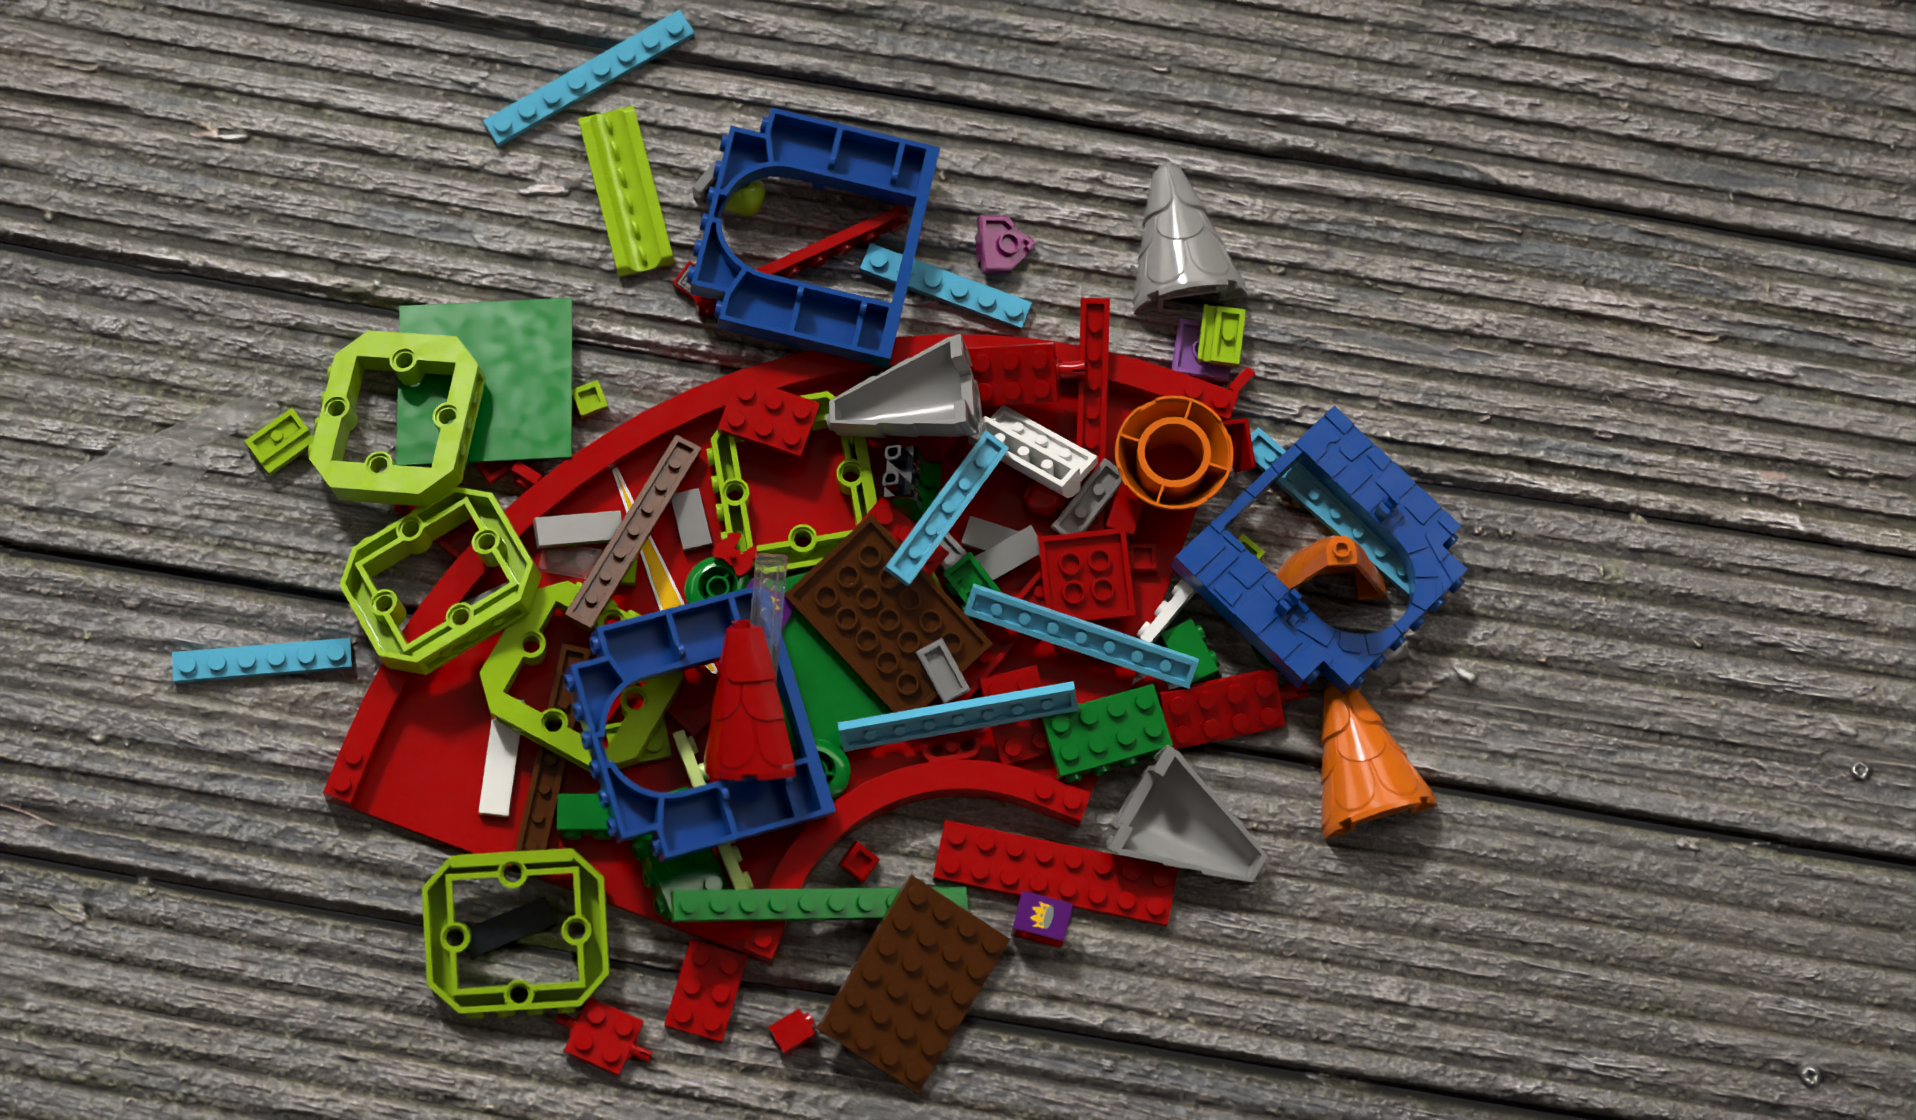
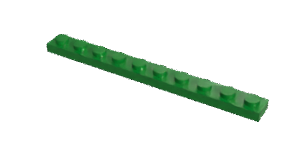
(791, 904)

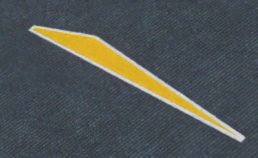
(659, 576)

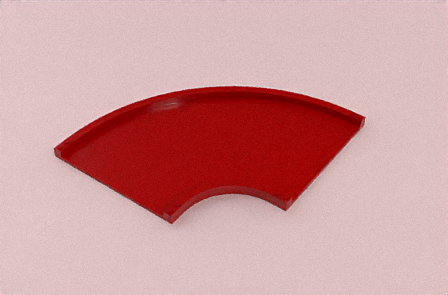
(424, 738)

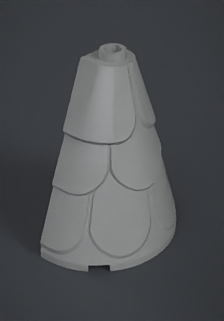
(1180, 247)
(914, 398)
(1184, 824)

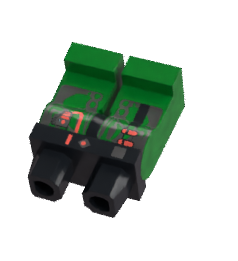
(910, 480)

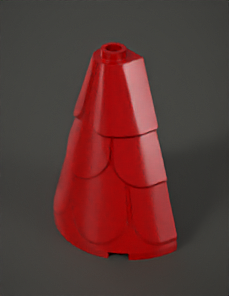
(747, 717)

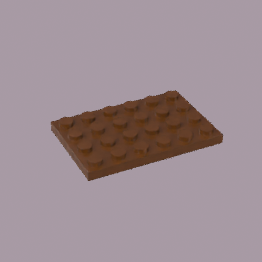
(880, 620)
(913, 984)

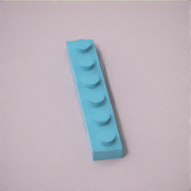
(948, 288)
(946, 508)
(262, 660)

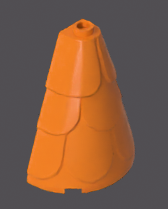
(1333, 556)
(1363, 766)

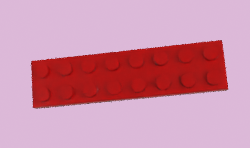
(1055, 870)

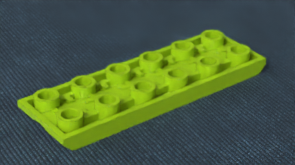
(626, 191)

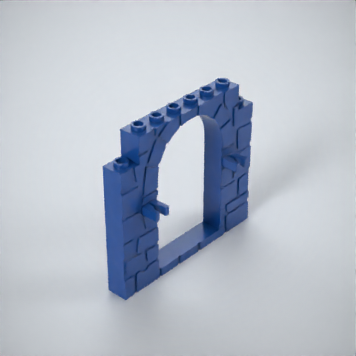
(791, 309)
(1272, 614)
(709, 813)

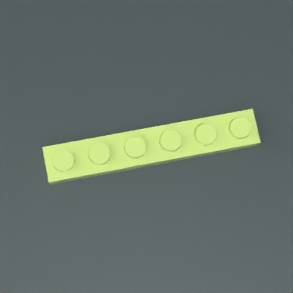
(697, 776)

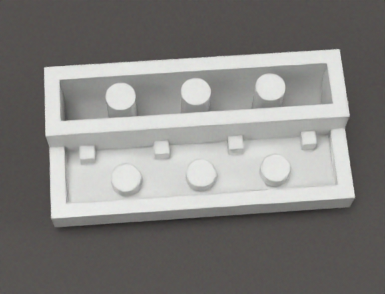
(1039, 451)

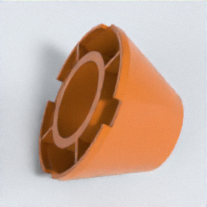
(1179, 423)

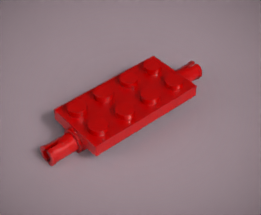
(1021, 373)
(1226, 707)

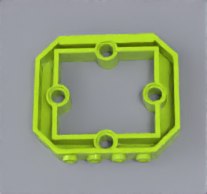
(392, 353)
(734, 513)
(484, 617)
(509, 658)
(440, 918)

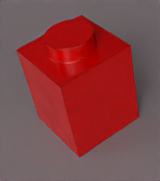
(1125, 513)
(793, 1031)

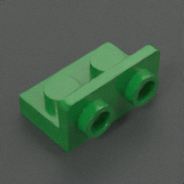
(964, 574)

